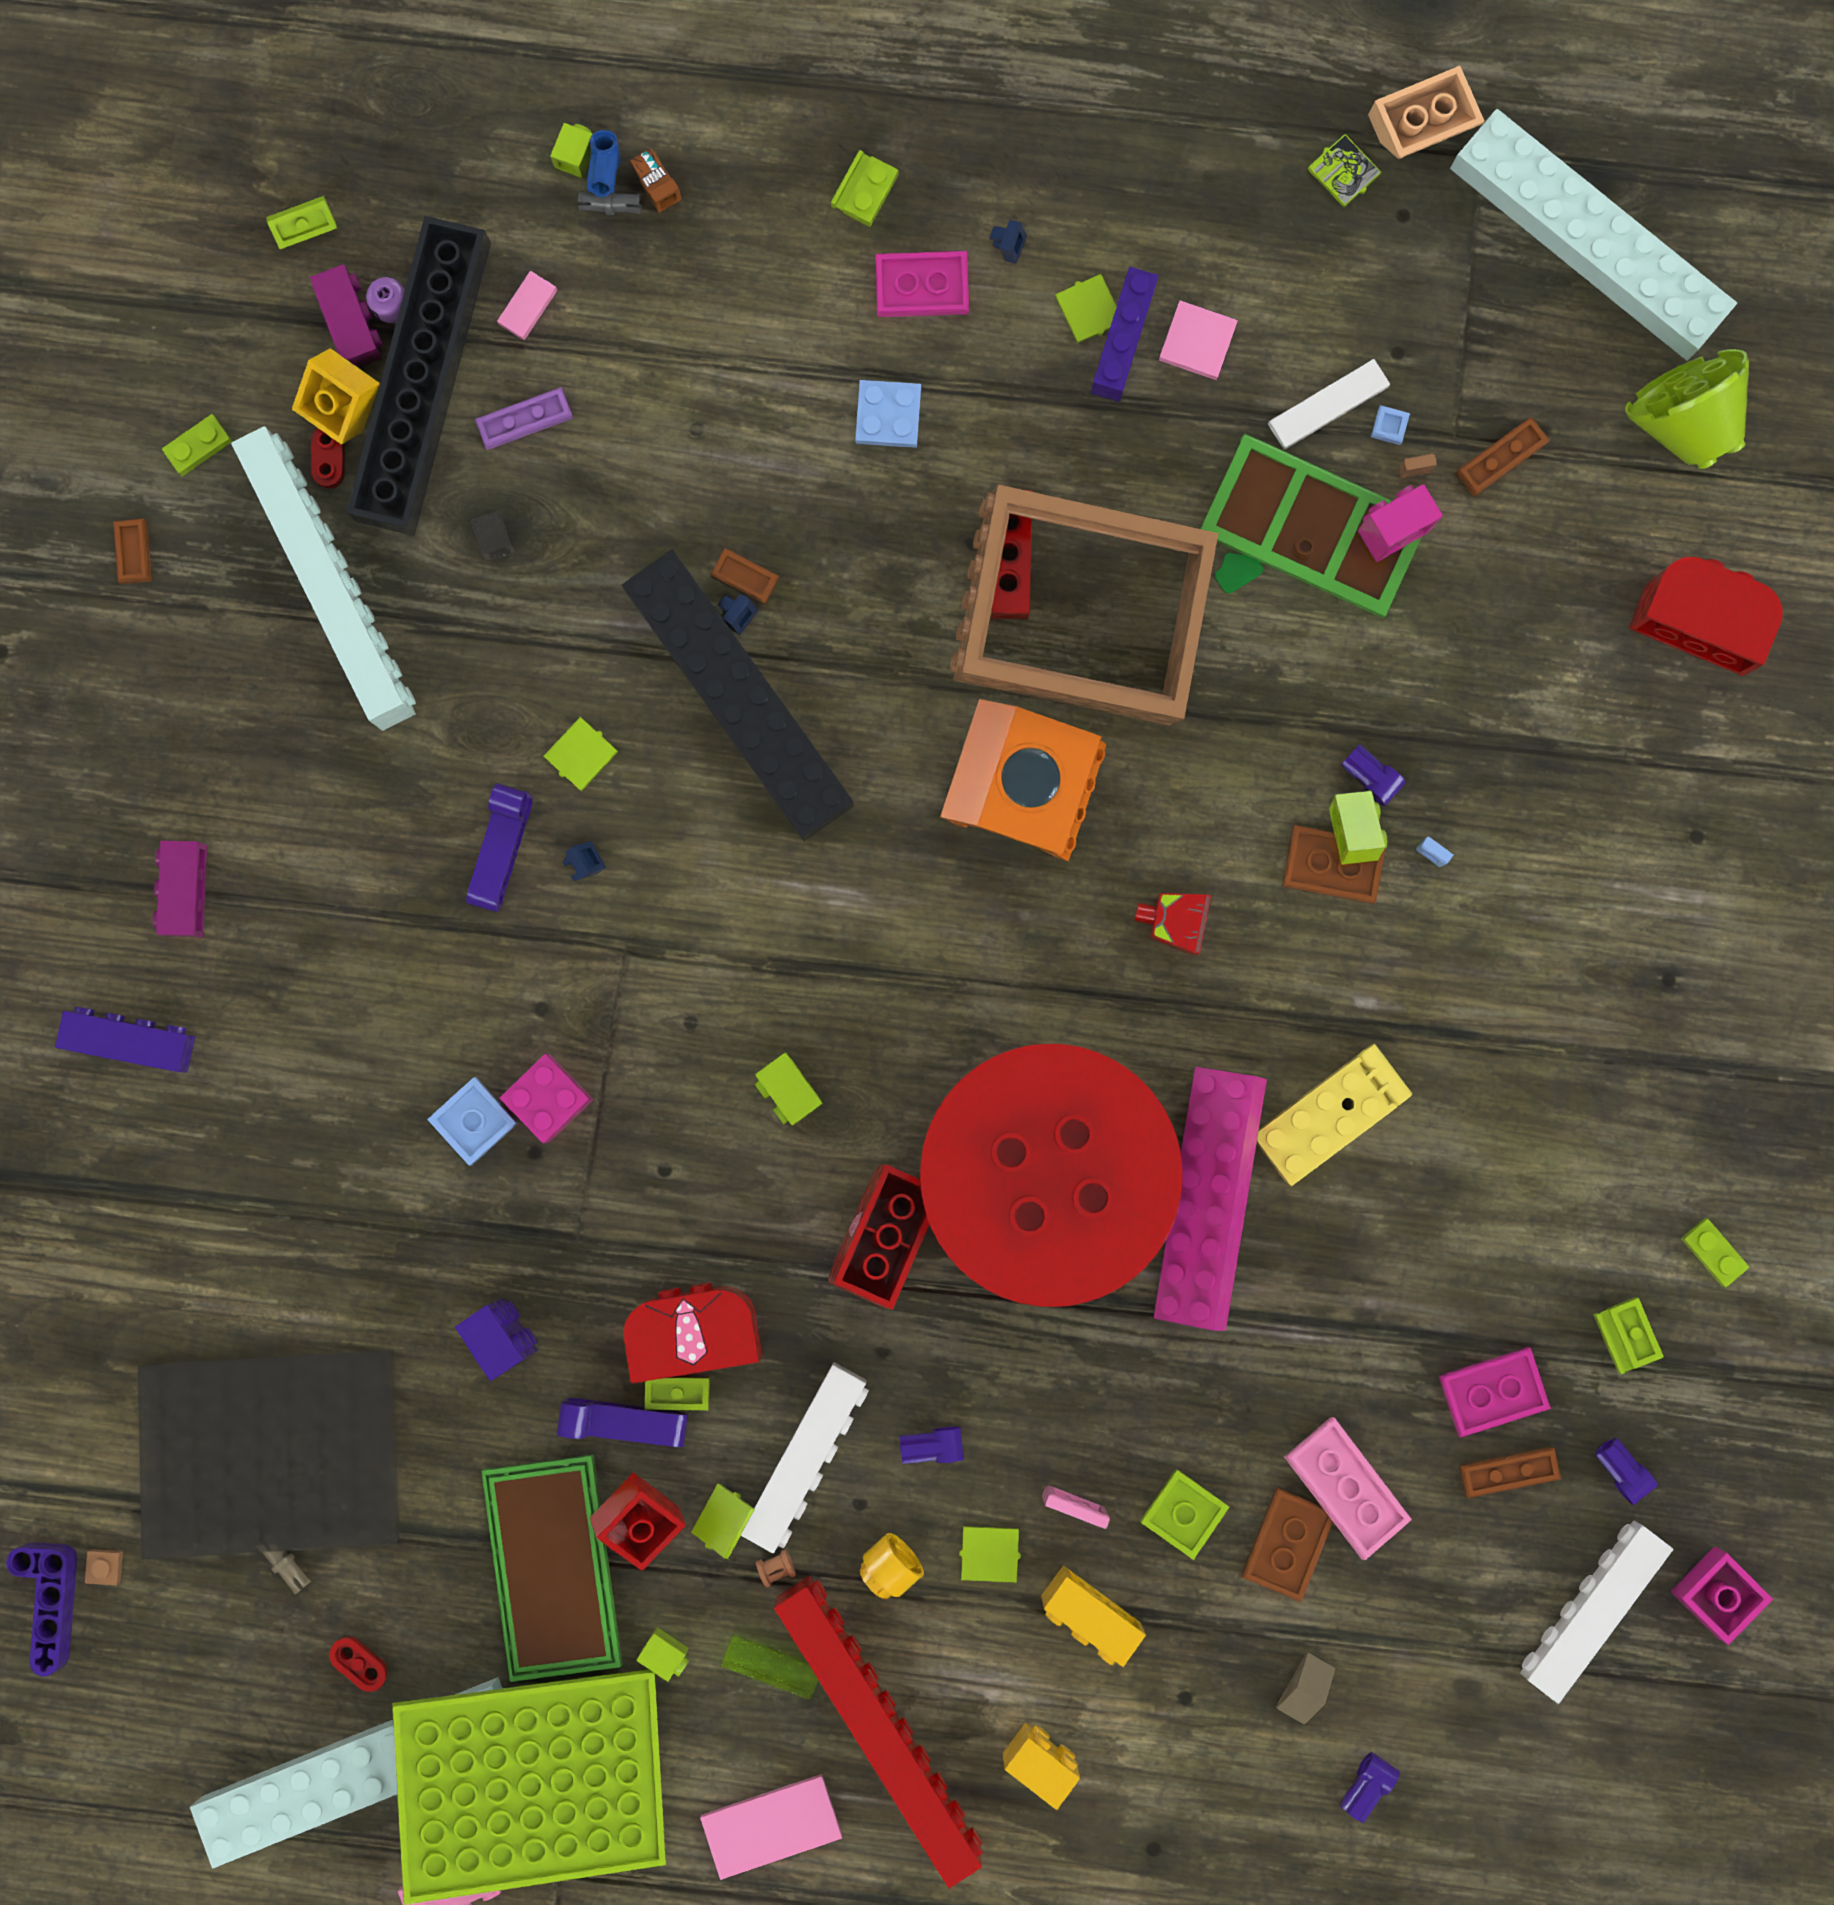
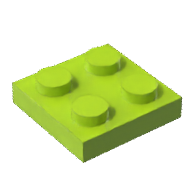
(1184, 1514)

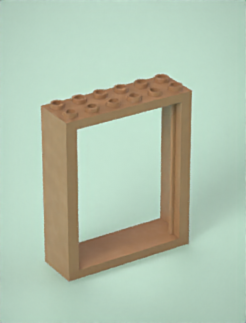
(973, 668)

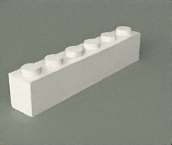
(804, 1457)
(1595, 1610)

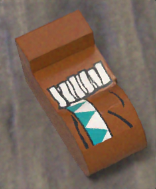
(655, 180)

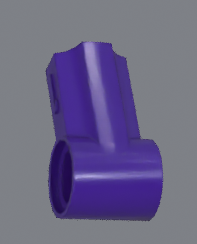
(1373, 775)
(940, 1445)
(1630, 1477)
(1373, 1780)

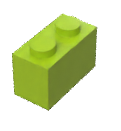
(1357, 827)
(788, 1089)

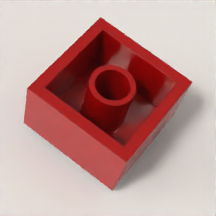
(637, 1521)

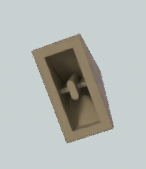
(1307, 1689)

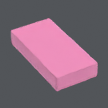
(527, 305)

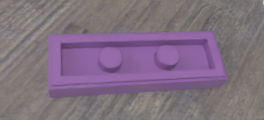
(524, 418)

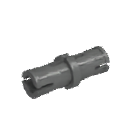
(610, 204)

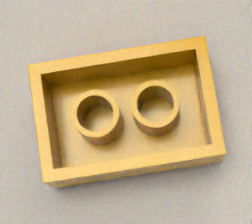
(1092, 1617)

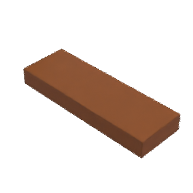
(1502, 456)
(1510, 1472)

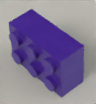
(497, 1338)

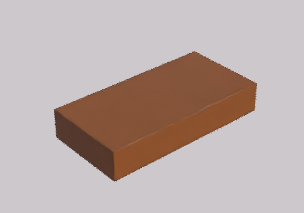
(132, 551)
(744, 576)

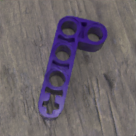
(500, 846)
(621, 1422)
(45, 1606)

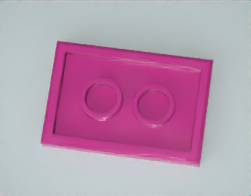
(922, 284)
(1494, 1392)

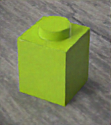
(572, 150)
(663, 1655)

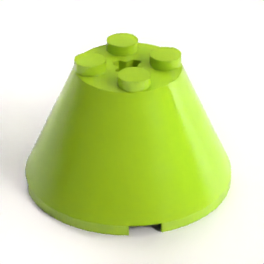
(1697, 408)

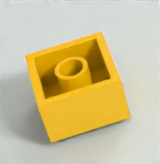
(335, 396)
(1041, 1764)

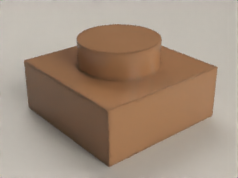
(103, 1567)

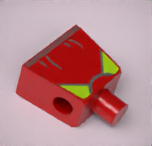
(1177, 920)

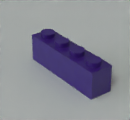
(1124, 334)
(125, 1041)

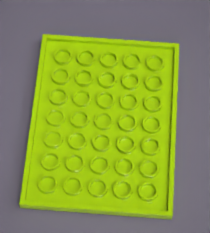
(528, 1785)

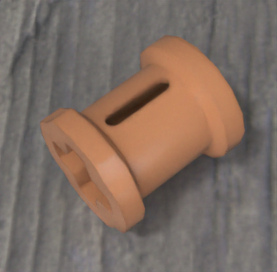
(775, 1568)

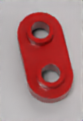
(327, 455)
(357, 1666)

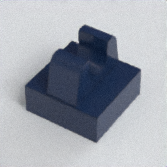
(1009, 240)
(737, 612)
(584, 860)

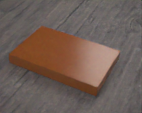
(1316, 868)
(1288, 1545)

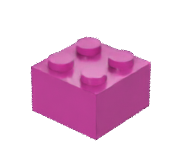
(1399, 522)
(546, 1098)
(1721, 1595)

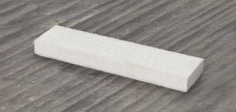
(1329, 404)

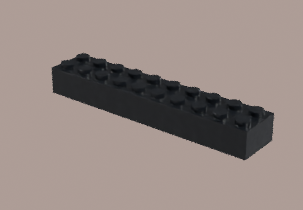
(419, 376)
(738, 695)

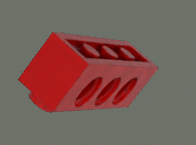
(1017, 602)

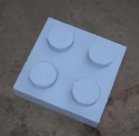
(888, 413)
(472, 1121)

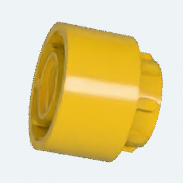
(890, 1567)

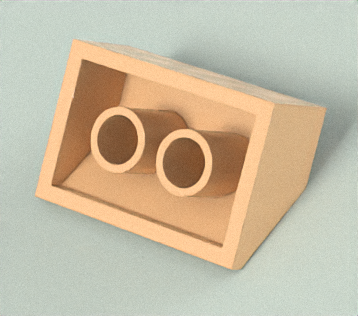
(1425, 113)

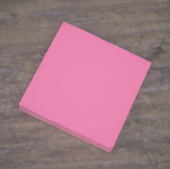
(1198, 340)
(1075, 1506)

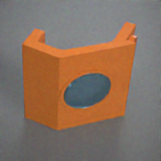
(1024, 777)

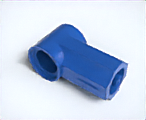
(603, 163)

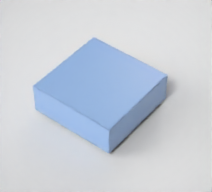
(1390, 425)
(1434, 852)

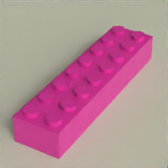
(1213, 1200)

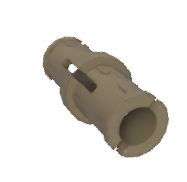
(288, 1569)

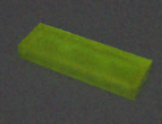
(770, 1666)

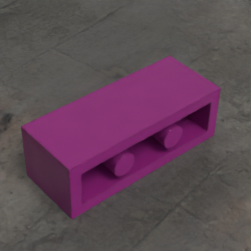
(347, 315)
(180, 889)

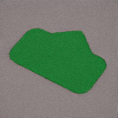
(1237, 571)

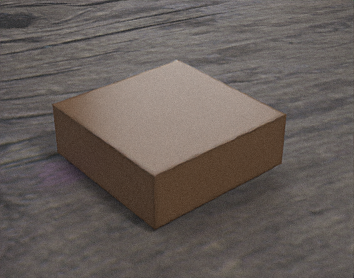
(1417, 465)

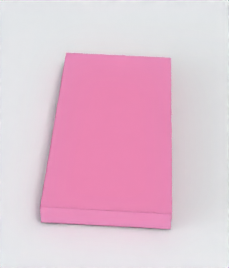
(1348, 1488)
(771, 1826)

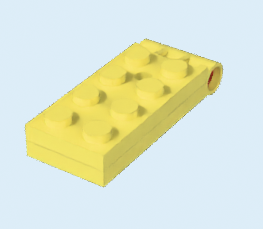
(1317, 1123)

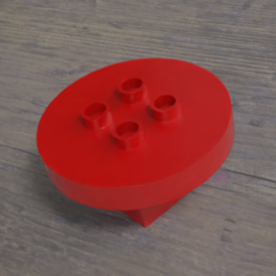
(1051, 1175)

